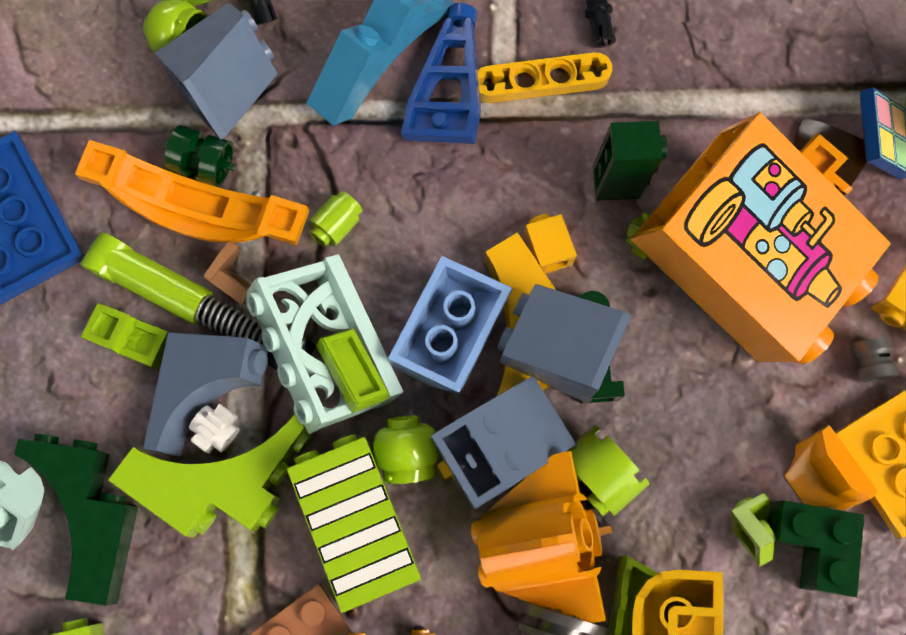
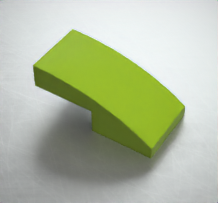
(126, 336)

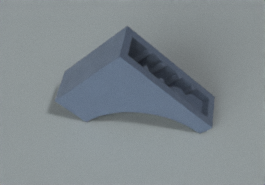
(194, 375)

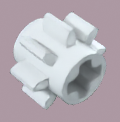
(214, 428)

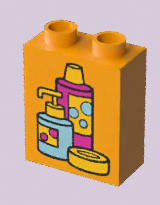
(763, 243)

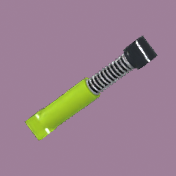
(171, 291)

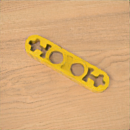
(544, 84)

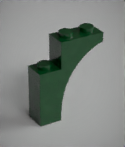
(97, 528)

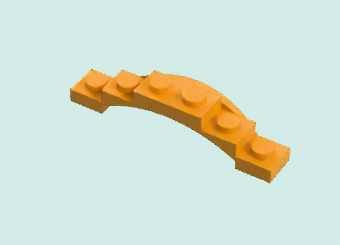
(187, 204)

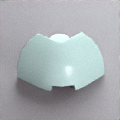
(19, 504)

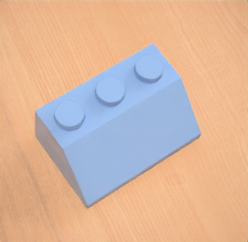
(449, 326)

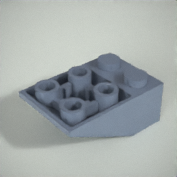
(502, 441)

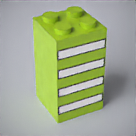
(353, 522)

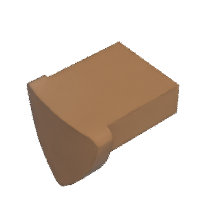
(224, 278)

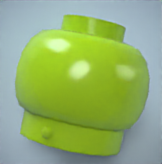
(168, 21)
(405, 450)

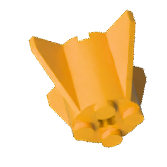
(544, 543)

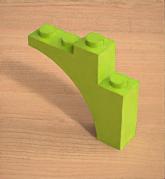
(191, 492)

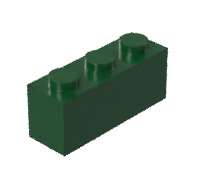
(628, 160)

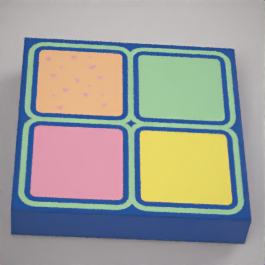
(884, 132)

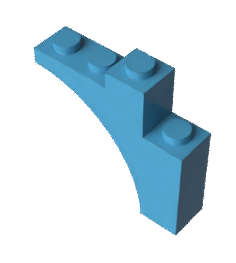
(367, 51)

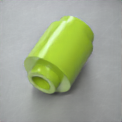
(334, 219)

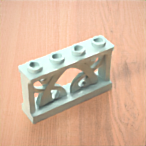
(295, 364)

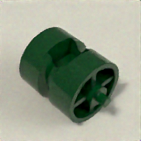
(191, 154)

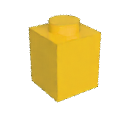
(549, 242)

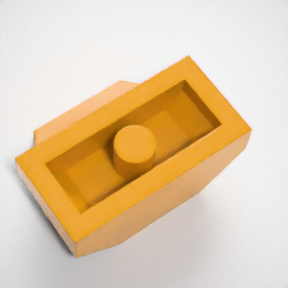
(827, 473)

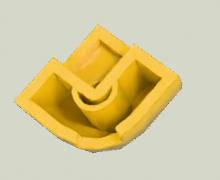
(680, 604)

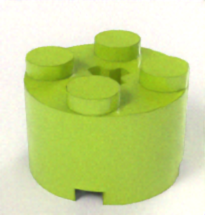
(605, 472)

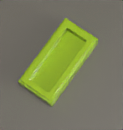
(352, 370)

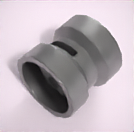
(874, 359)

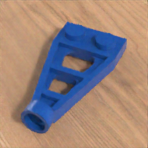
(447, 120)

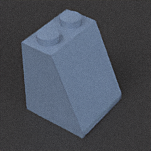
(220, 67)
(563, 340)

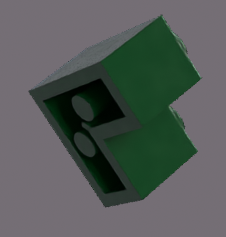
(829, 544)

